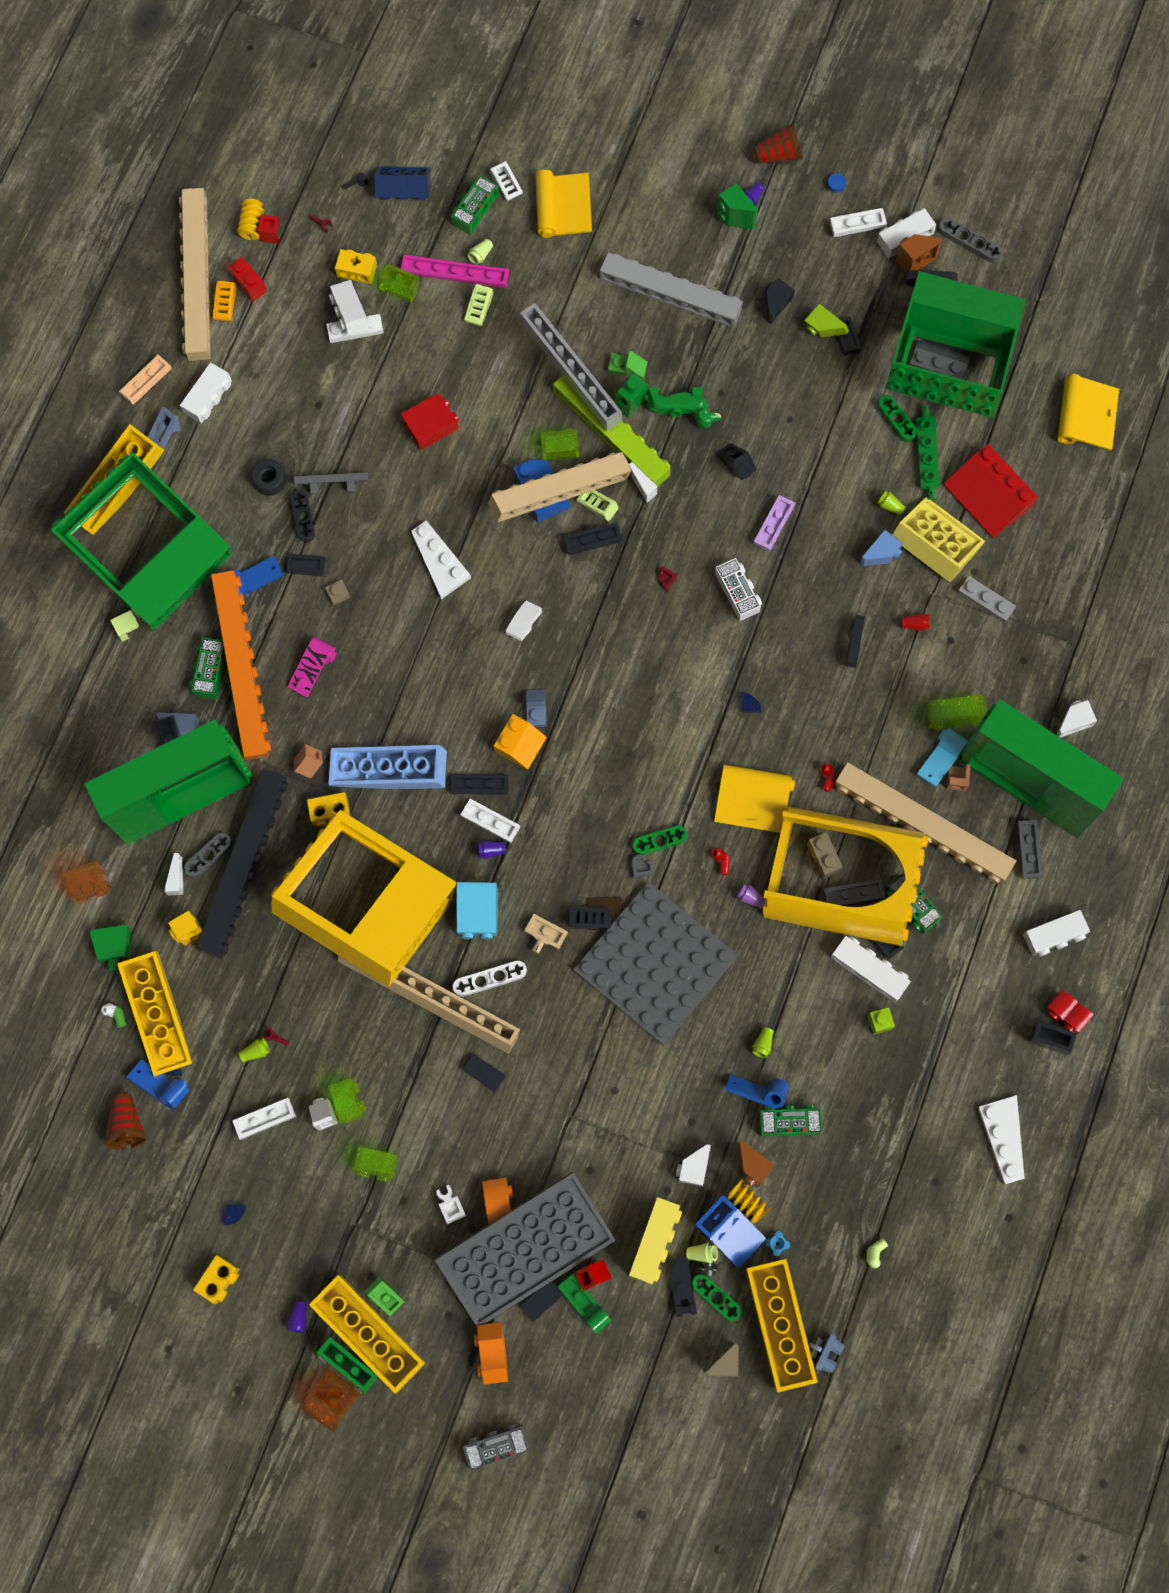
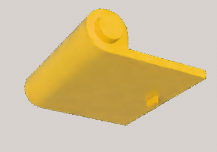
(562, 204)
(1088, 412)
(753, 798)

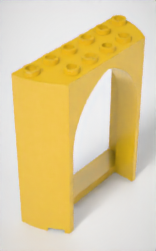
(877, 922)

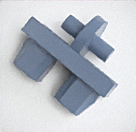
(831, 1344)

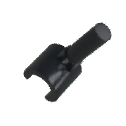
(360, 178)

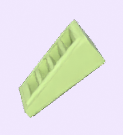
(483, 294)
(606, 511)

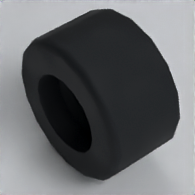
(264, 467)

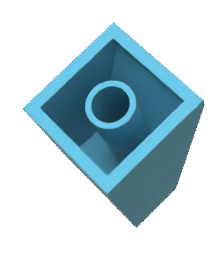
(477, 910)

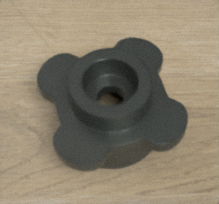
(707, 1269)

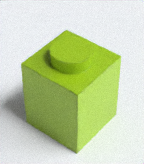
(881, 1021)

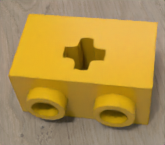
(356, 266)

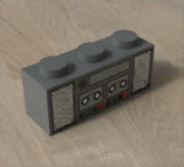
(496, 1447)

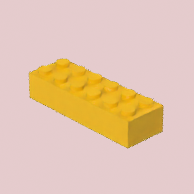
(781, 1325)
(367, 1334)

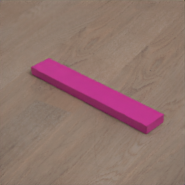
(455, 271)

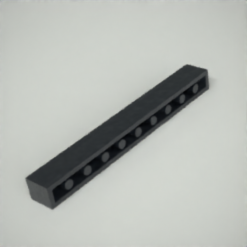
(242, 863)

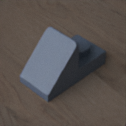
(163, 427)
(536, 707)

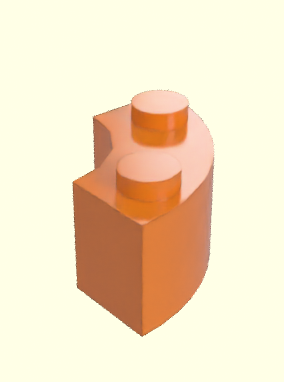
(497, 1198)
(492, 1353)

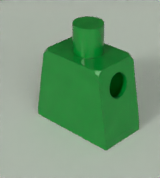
(633, 393)
(112, 945)

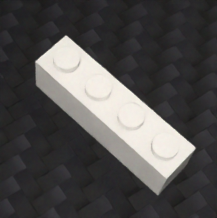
(871, 969)

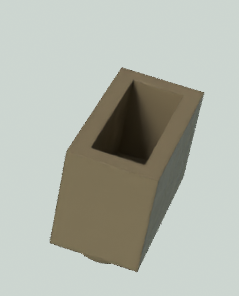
(824, 855)

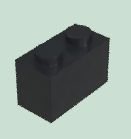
(1052, 1037)

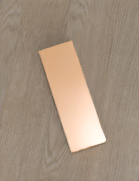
(145, 379)

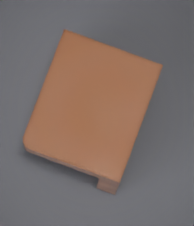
(307, 761)
(958, 778)

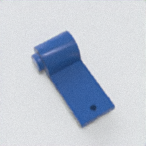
(259, 575)
(160, 1087)
(773, 1096)

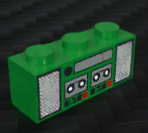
(474, 204)
(208, 668)
(924, 912)
(790, 1121)
(346, 1366)

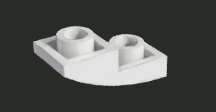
(523, 620)

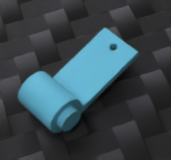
(943, 757)

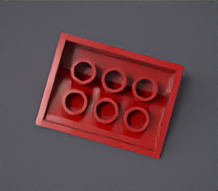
(991, 491)

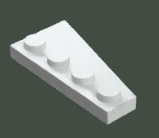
(441, 562)
(1003, 1132)

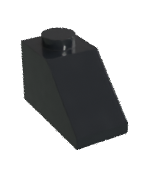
(777, 298)
(737, 461)

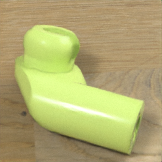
(874, 1251)

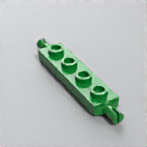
(928, 453)

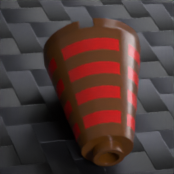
(779, 147)
(124, 1123)

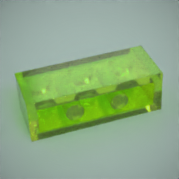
(956, 711)

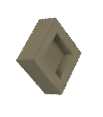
(337, 592)

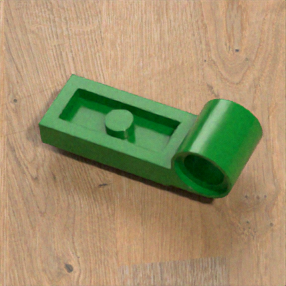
(584, 1304)

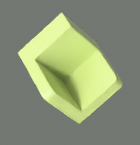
(125, 624)

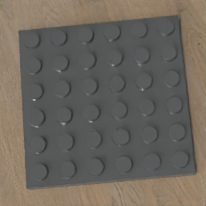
(656, 963)

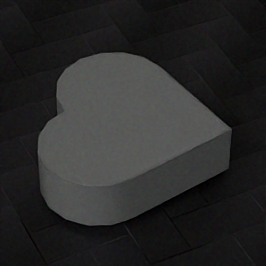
(641, 867)

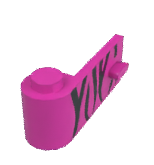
(310, 666)

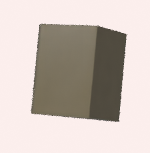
(726, 1364)

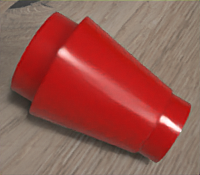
(916, 622)

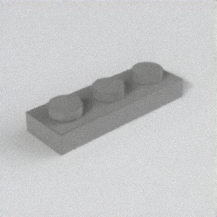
(986, 599)

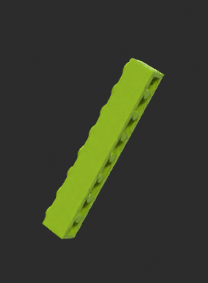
(619, 438)

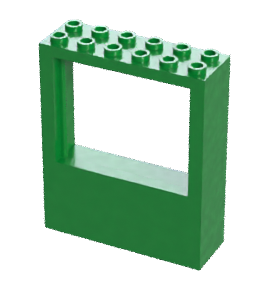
(964, 319)
(173, 571)
(1040, 768)
(170, 782)

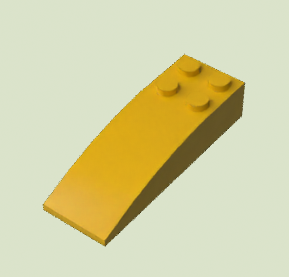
(130, 441)
(155, 1012)

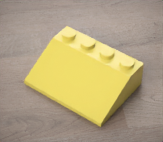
(938, 539)

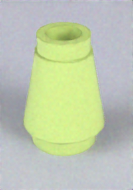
(480, 251)
(703, 1253)

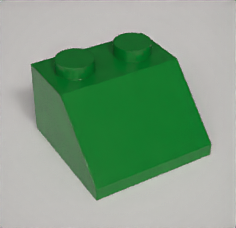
(736, 208)

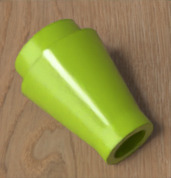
(891, 503)
(763, 1043)
(255, 1050)

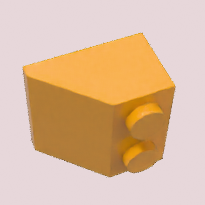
(519, 742)

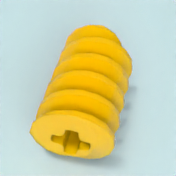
(250, 218)
(747, 1202)

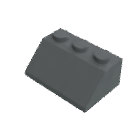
(939, 360)

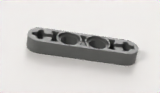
(972, 237)

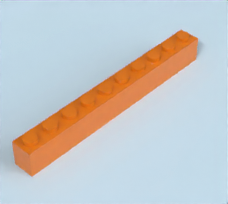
(240, 665)

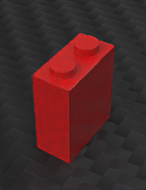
(430, 421)

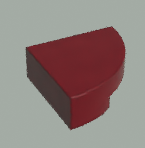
(666, 578)

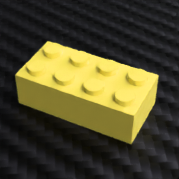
(654, 1241)

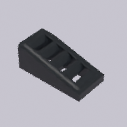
(590, 911)

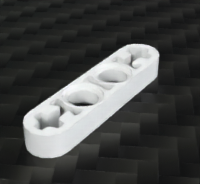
(489, 976)

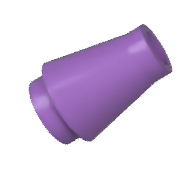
(750, 896)

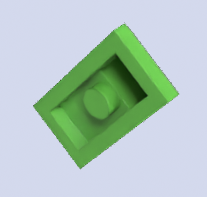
(627, 365)
(384, 1296)

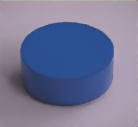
(836, 183)

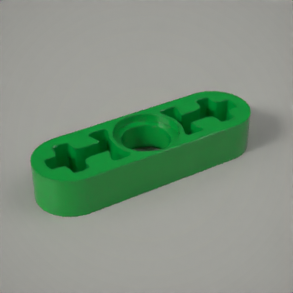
(898, 427)
(644, 839)
(731, 1304)

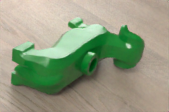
(682, 404)

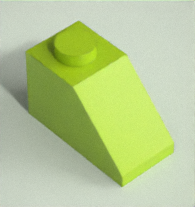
(825, 323)

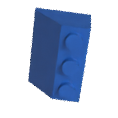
(535, 470)

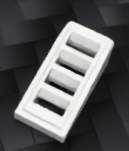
(508, 173)
(645, 485)
(174, 882)

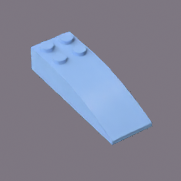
(388, 767)

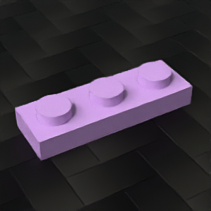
(774, 523)

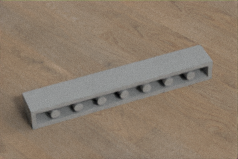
(671, 290)
(571, 367)

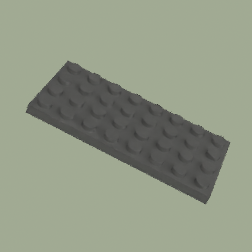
(525, 1249)

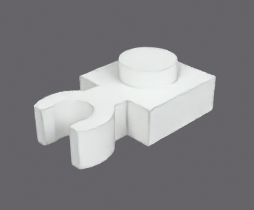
(450, 1207)

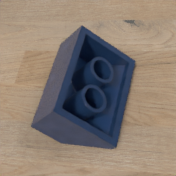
(402, 182)

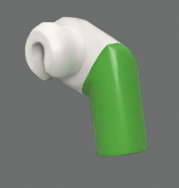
(114, 1012)

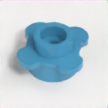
(772, 1243)

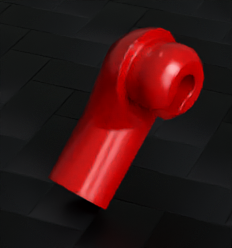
(829, 776)
(723, 859)

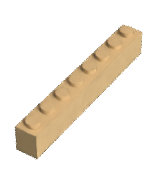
(559, 486)

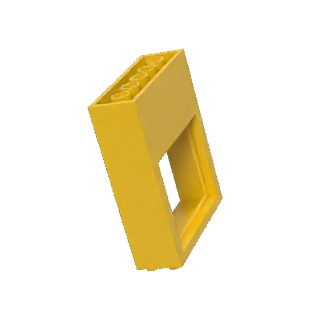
(396, 920)

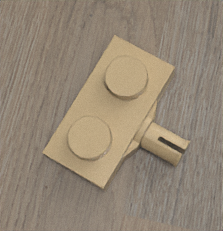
(545, 933)

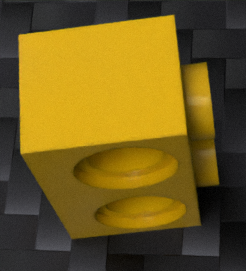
(328, 804)
(185, 928)
(213, 1276)

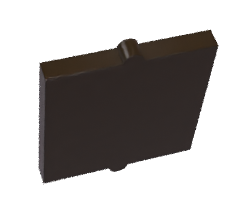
(613, 903)

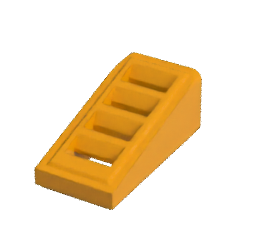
(224, 289)

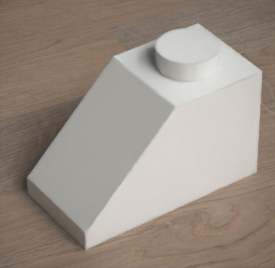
(1077, 718)
(322, 1114)
(694, 1167)

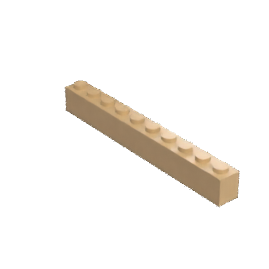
(195, 274)
(916, 817)
(450, 1007)

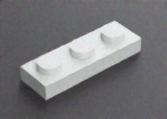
(858, 222)
(336, 333)
(490, 820)
(264, 1118)

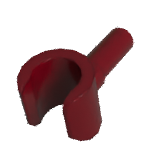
(322, 223)
(273, 1036)

